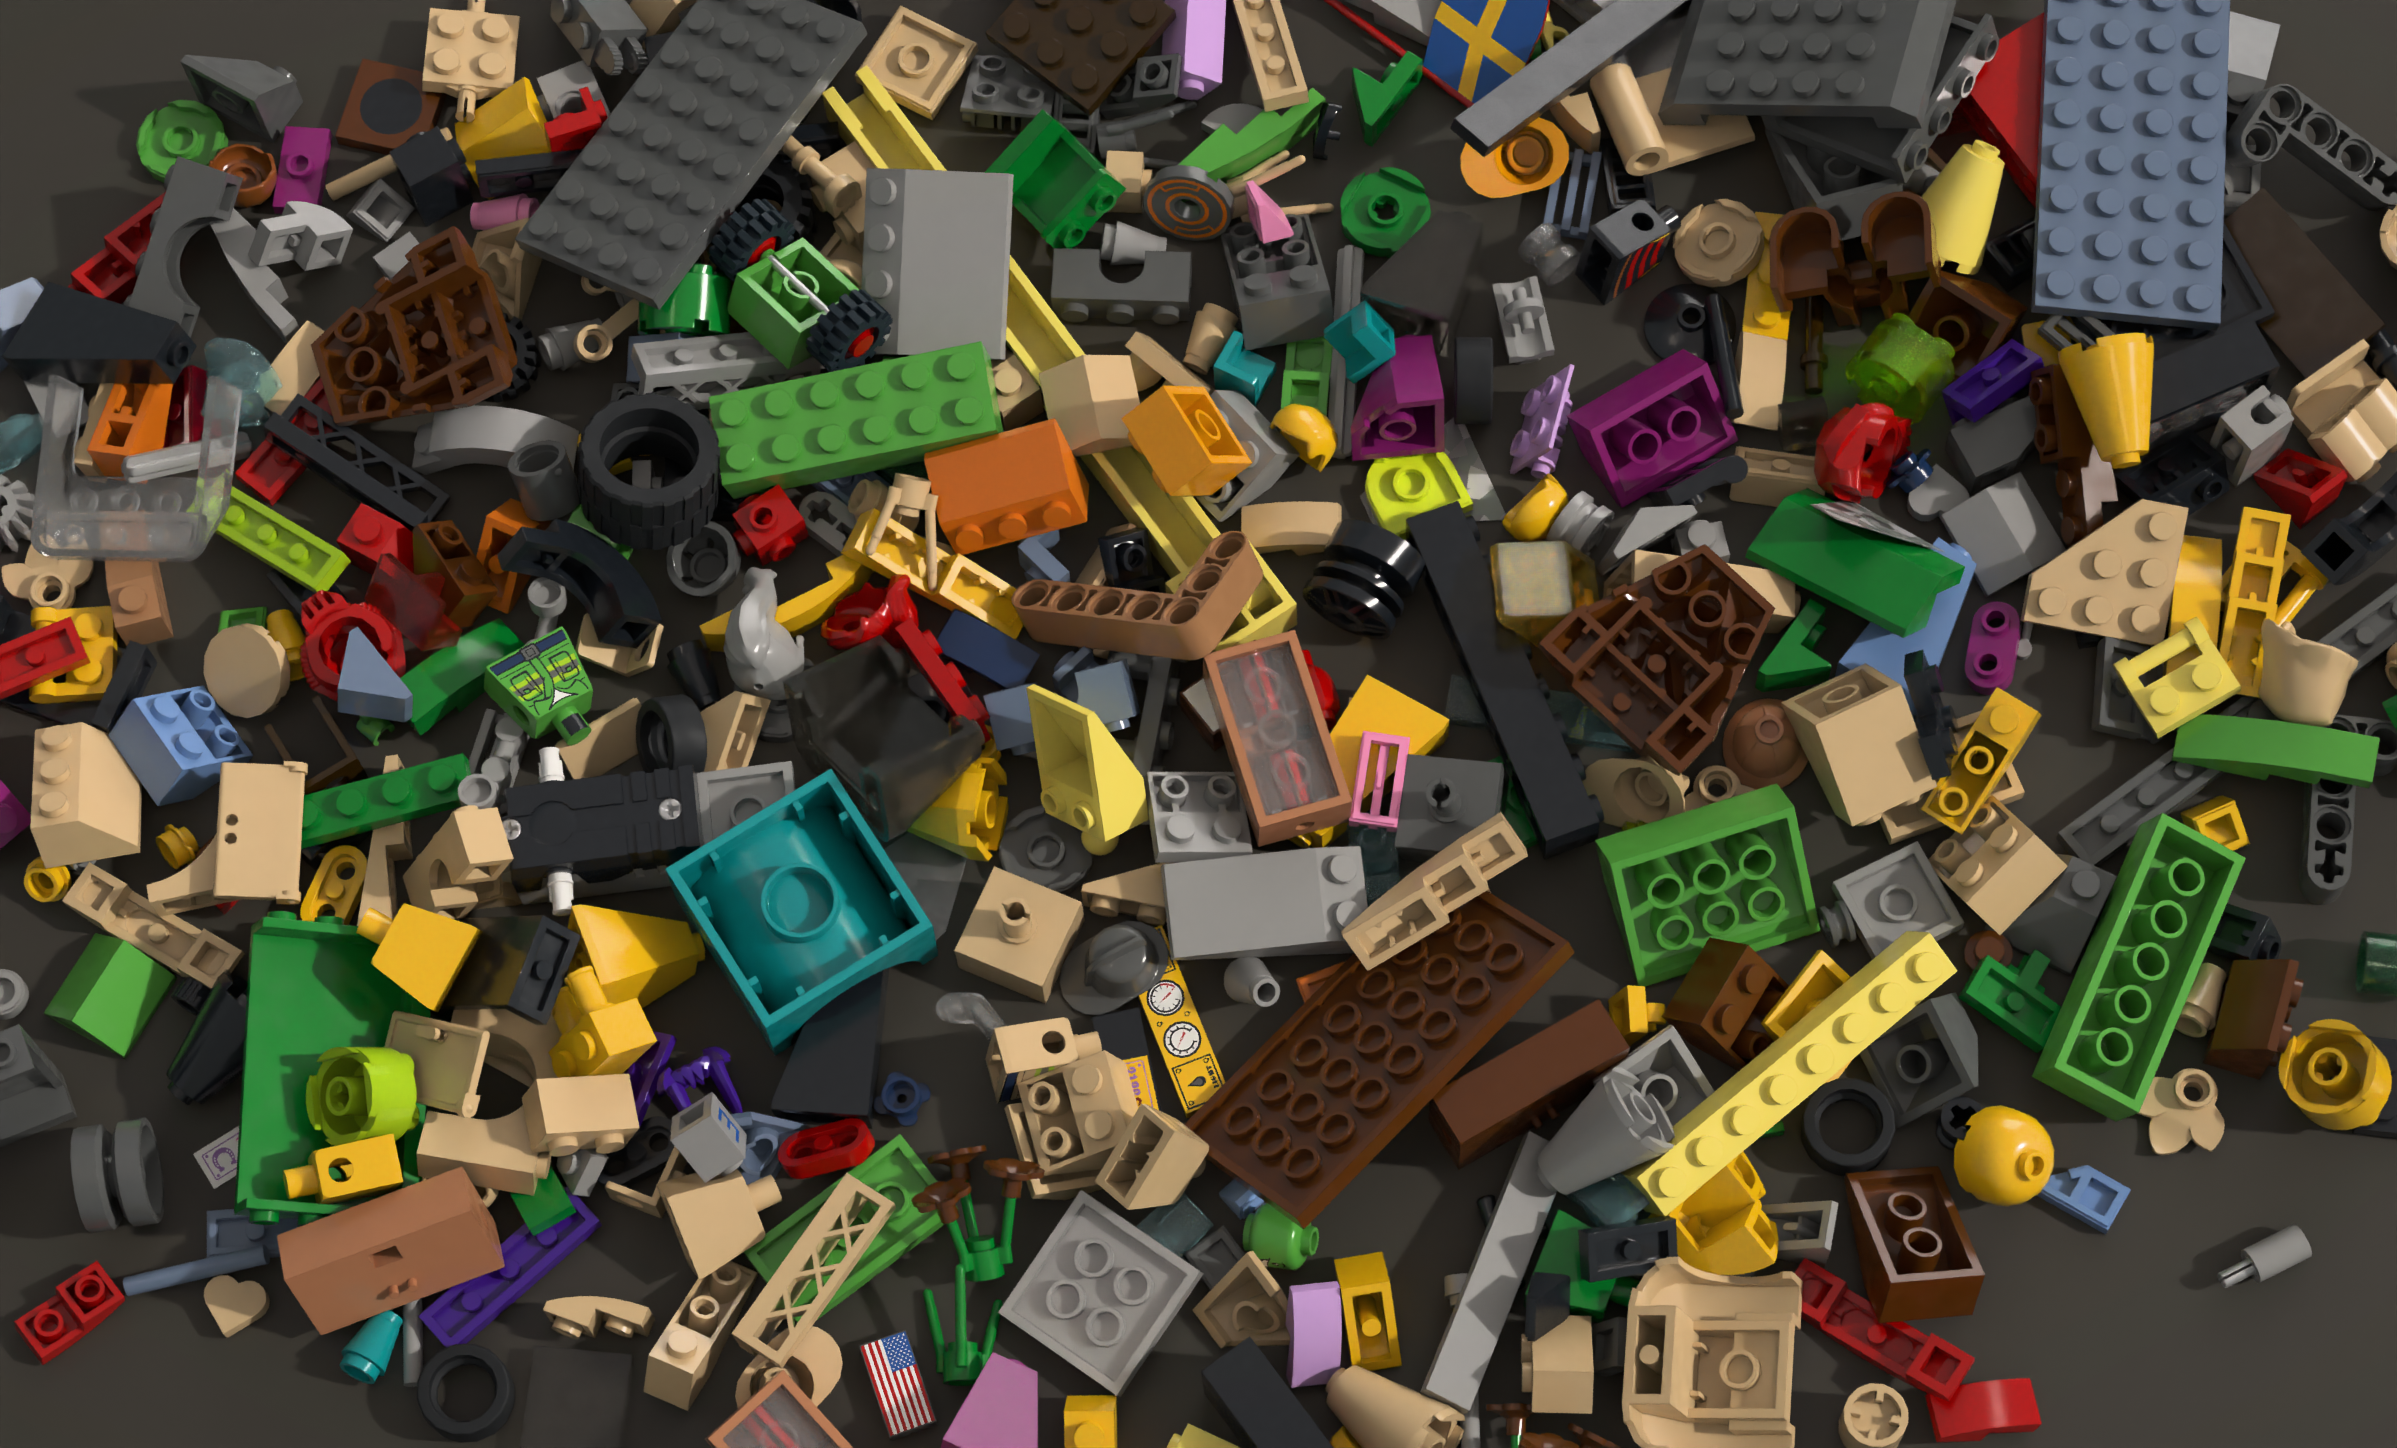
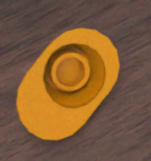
(1519, 165)

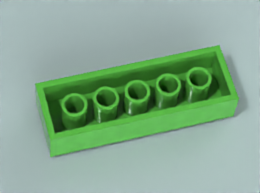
(854, 419)
(2139, 968)

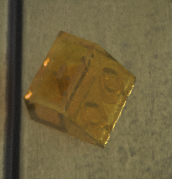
(1540, 585)

